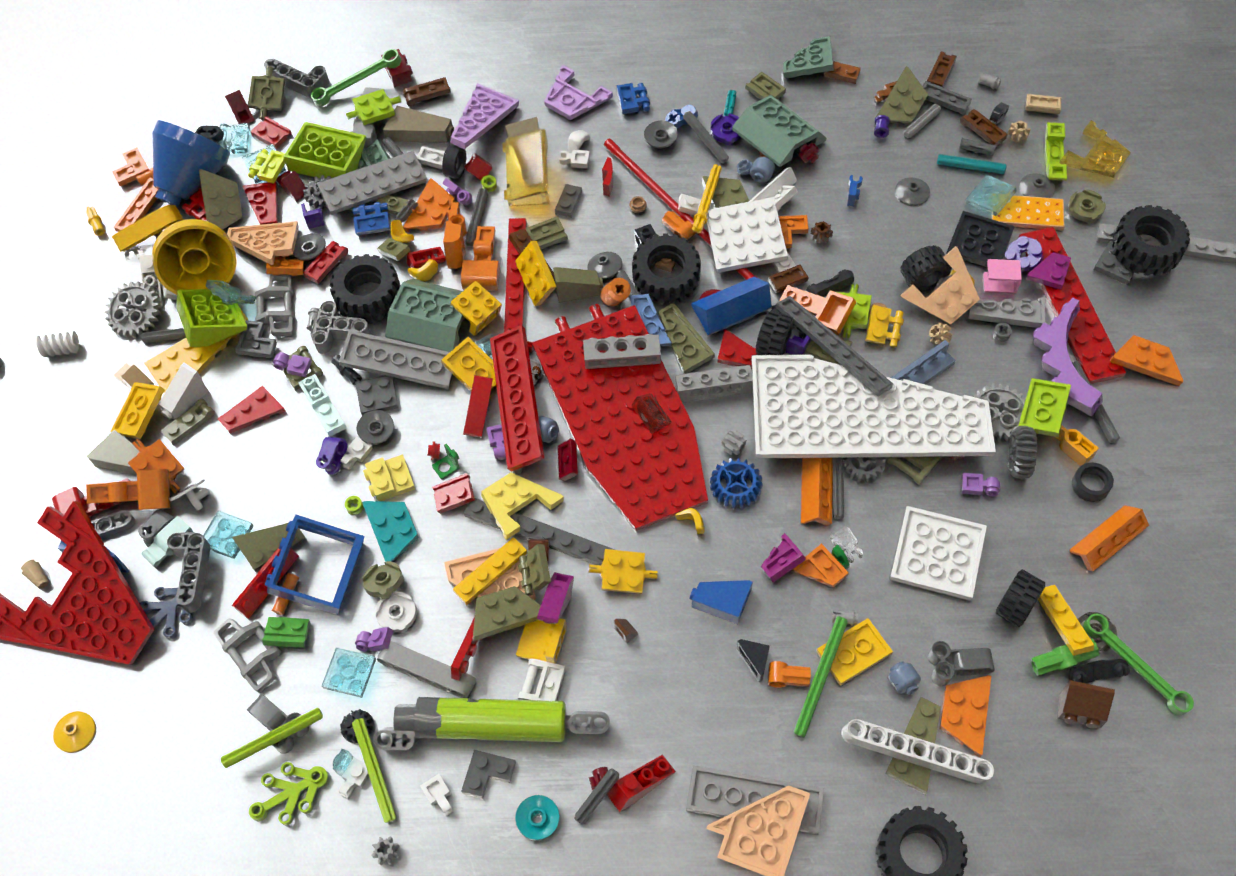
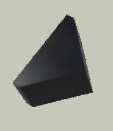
(755, 656)

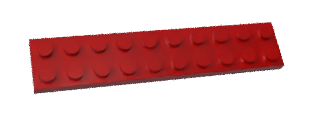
(1087, 335)

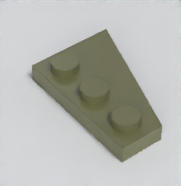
(261, 544)

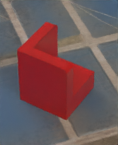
(478, 166)

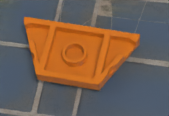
(431, 208)
(1148, 359)
(966, 712)

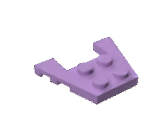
(569, 100)

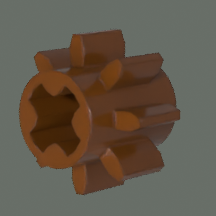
(821, 232)

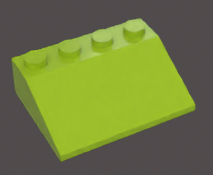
(324, 151)
(207, 317)

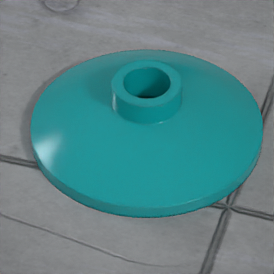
(537, 806)

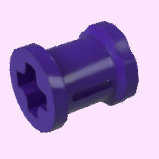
(881, 129)

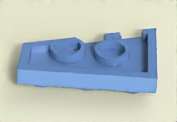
(650, 318)

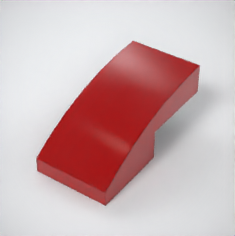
(607, 175)

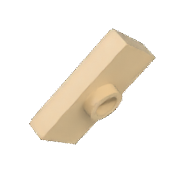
(1043, 103)

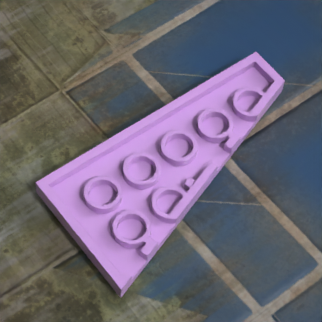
(481, 114)

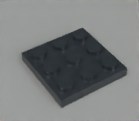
(980, 238)

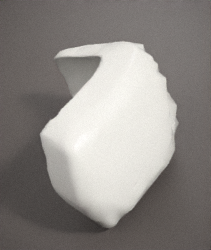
(576, 139)

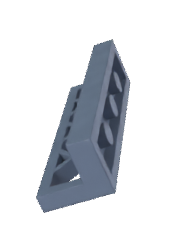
(928, 366)

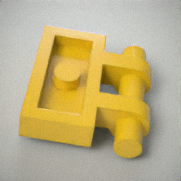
(878, 326)

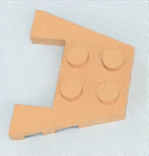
(952, 296)

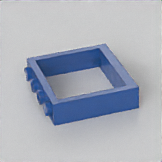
(324, 530)

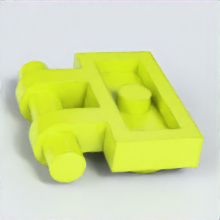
(271, 166)

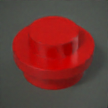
(433, 450)

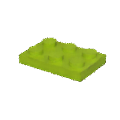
(1045, 406)

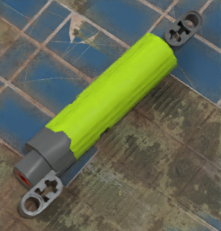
(484, 721)

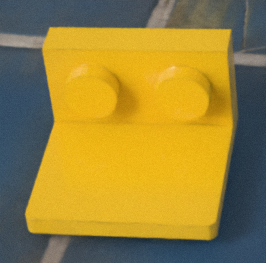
(477, 306)
(542, 640)

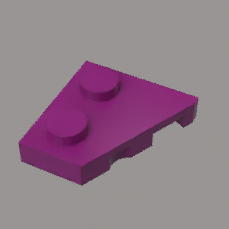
(1051, 271)
(782, 559)

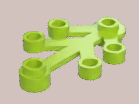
(291, 792)

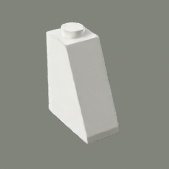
(182, 392)

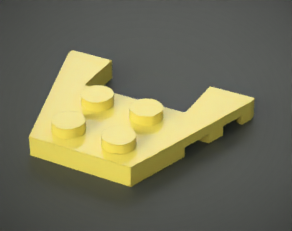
(513, 494)

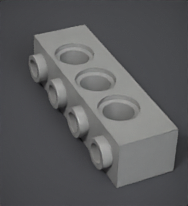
(629, 357)
(714, 383)

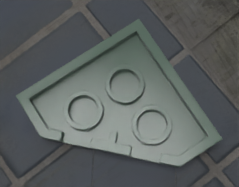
(810, 60)

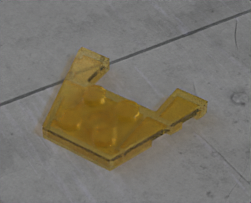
(1103, 159)

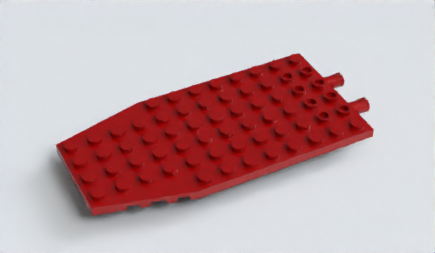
(640, 471)

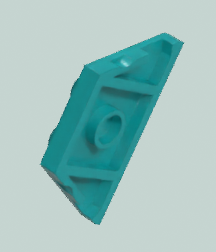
(391, 527)

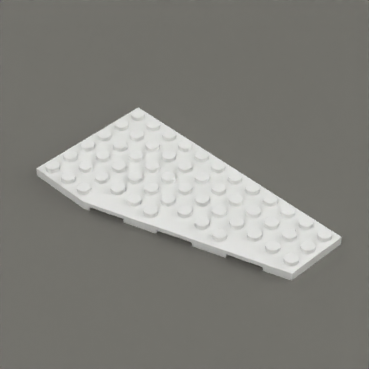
(826, 412)

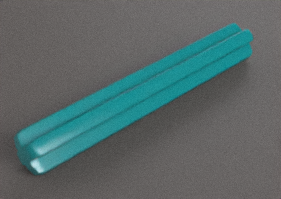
(973, 164)

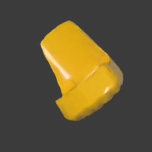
(399, 234)
(426, 272)
(694, 515)

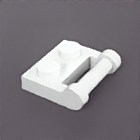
(549, 682)

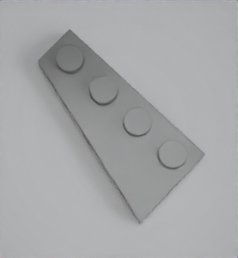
(1022, 313)

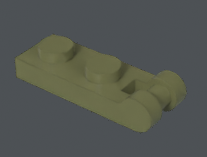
(188, 422)

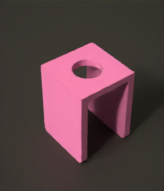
(1002, 276)

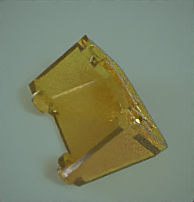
(527, 169)

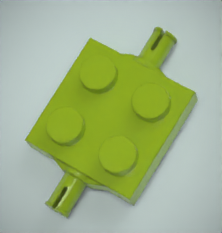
(373, 107)
(860, 312)

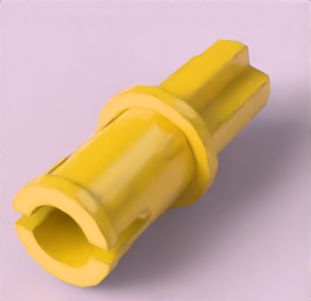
(95, 221)

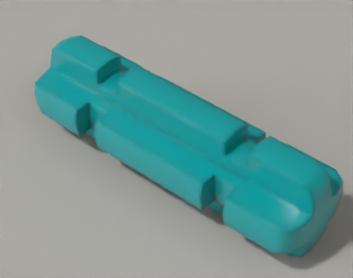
(730, 102)

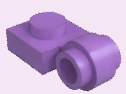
(463, 196)
(296, 366)
(496, 439)
(975, 484)
(376, 641)

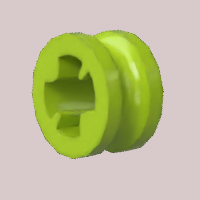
(485, 180)
(355, 500)

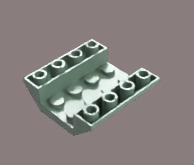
(775, 130)
(424, 316)

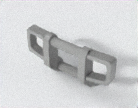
(274, 316)
(260, 660)

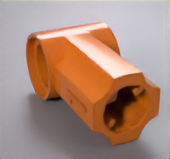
(677, 225)
(782, 675)

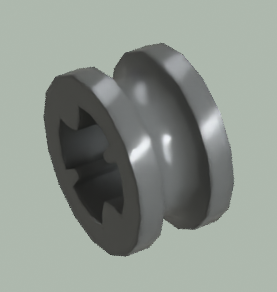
(1003, 327)

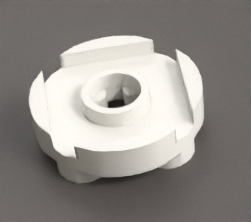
(400, 622)

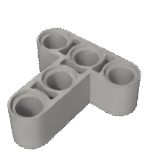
(332, 327)

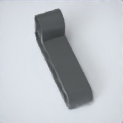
(298, 80)
(190, 595)

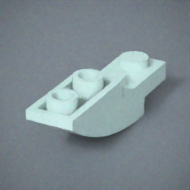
(322, 405)

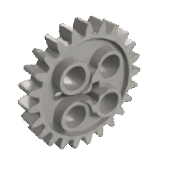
(129, 323)
(1000, 410)

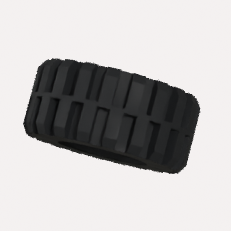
(1155, 223)
(360, 271)
(666, 289)
(925, 823)

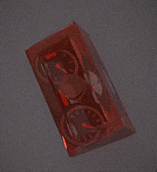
(650, 413)

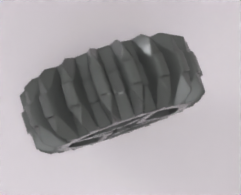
(1022, 452)

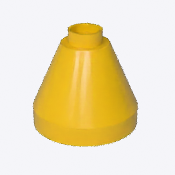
(192, 254)

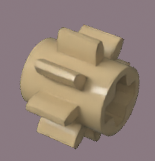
(1019, 131)
(940, 333)

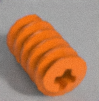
(615, 292)

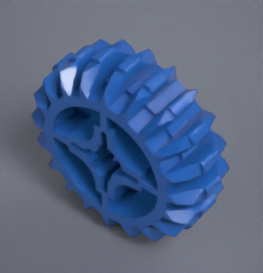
(736, 490)

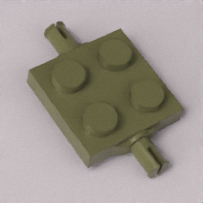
(266, 93)

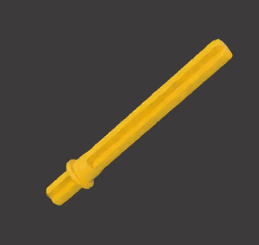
(700, 218)

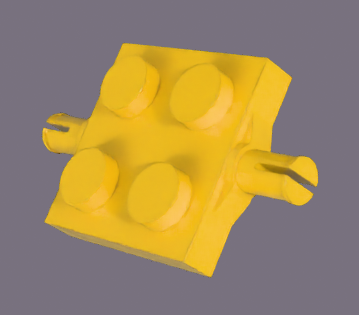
(623, 571)

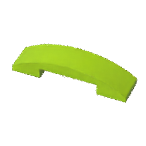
(1055, 151)

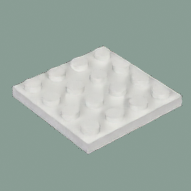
(746, 235)
(938, 553)

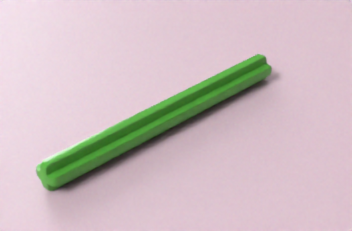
(820, 676)

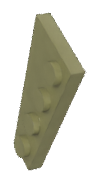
(685, 340)
(922, 726)

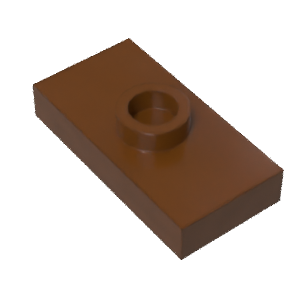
(792, 277)

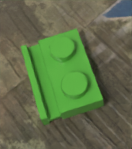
(286, 632)

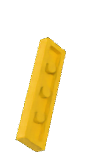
(489, 571)
(1065, 621)

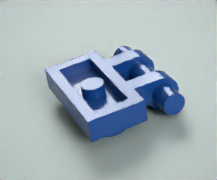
(628, 99)
(371, 223)

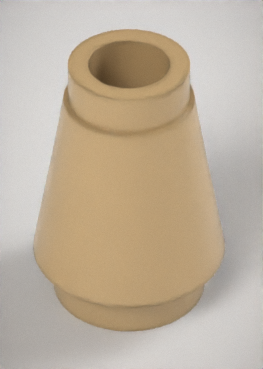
(34, 573)

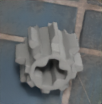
(734, 442)
(391, 852)

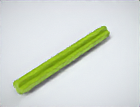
(271, 737)
(374, 770)

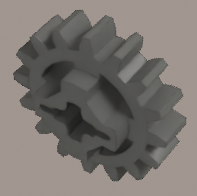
(313, 189)
(869, 468)

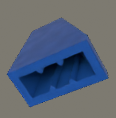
(722, 598)

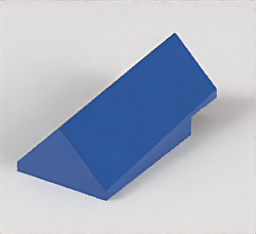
(733, 305)

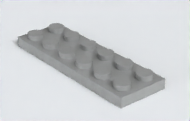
(372, 182)
(395, 359)
(724, 792)

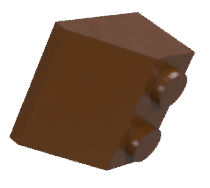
(1085, 704)

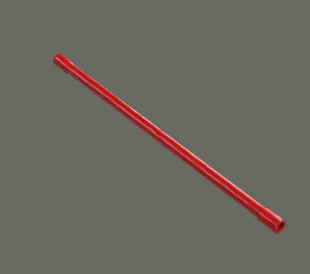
(612, 147)

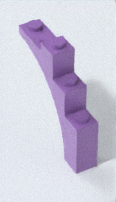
(1057, 362)

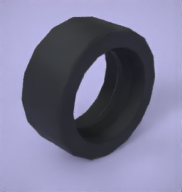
(454, 161)
(1098, 470)

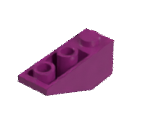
(556, 598)

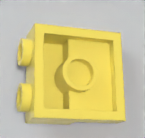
(388, 477)

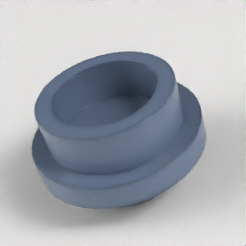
(744, 166)

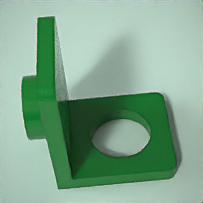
(451, 459)

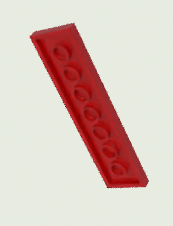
(516, 399)

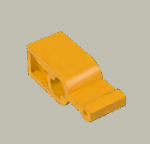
(1076, 446)

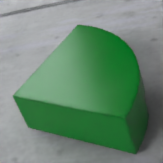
(841, 557)

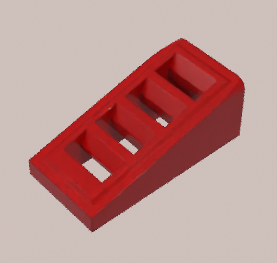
(414, 259)

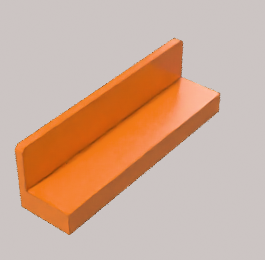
(817, 490)
(1110, 536)

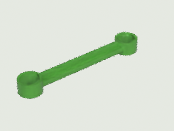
(356, 77)
(1138, 664)

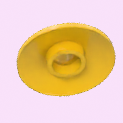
(80, 737)

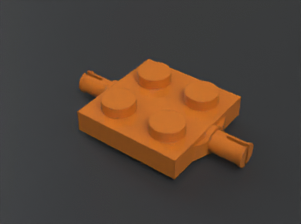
(157, 457)

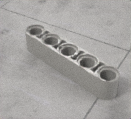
(425, 669)

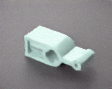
(159, 549)

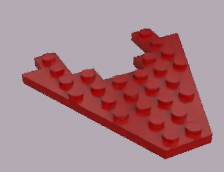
(95, 608)

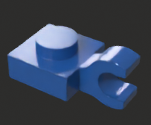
(853, 191)

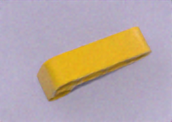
(146, 227)

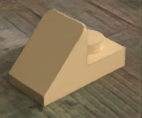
(131, 373)

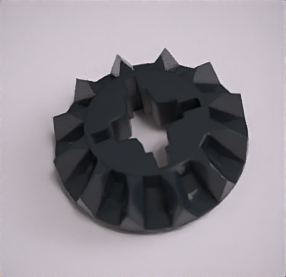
(346, 724)

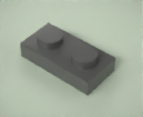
(568, 200)

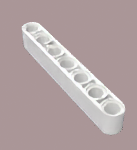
(927, 749)

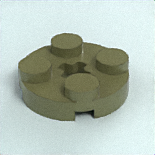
(1082, 213)
(384, 588)

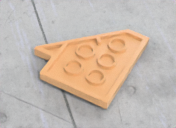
(266, 240)
(462, 567)
(763, 831)

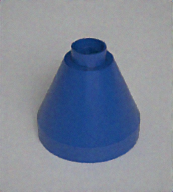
(179, 157)

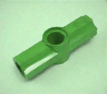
(1060, 659)

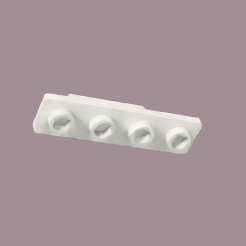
(779, 188)

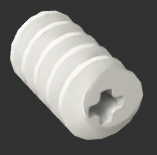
(58, 345)

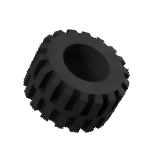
(925, 268)
(774, 334)
(1020, 598)

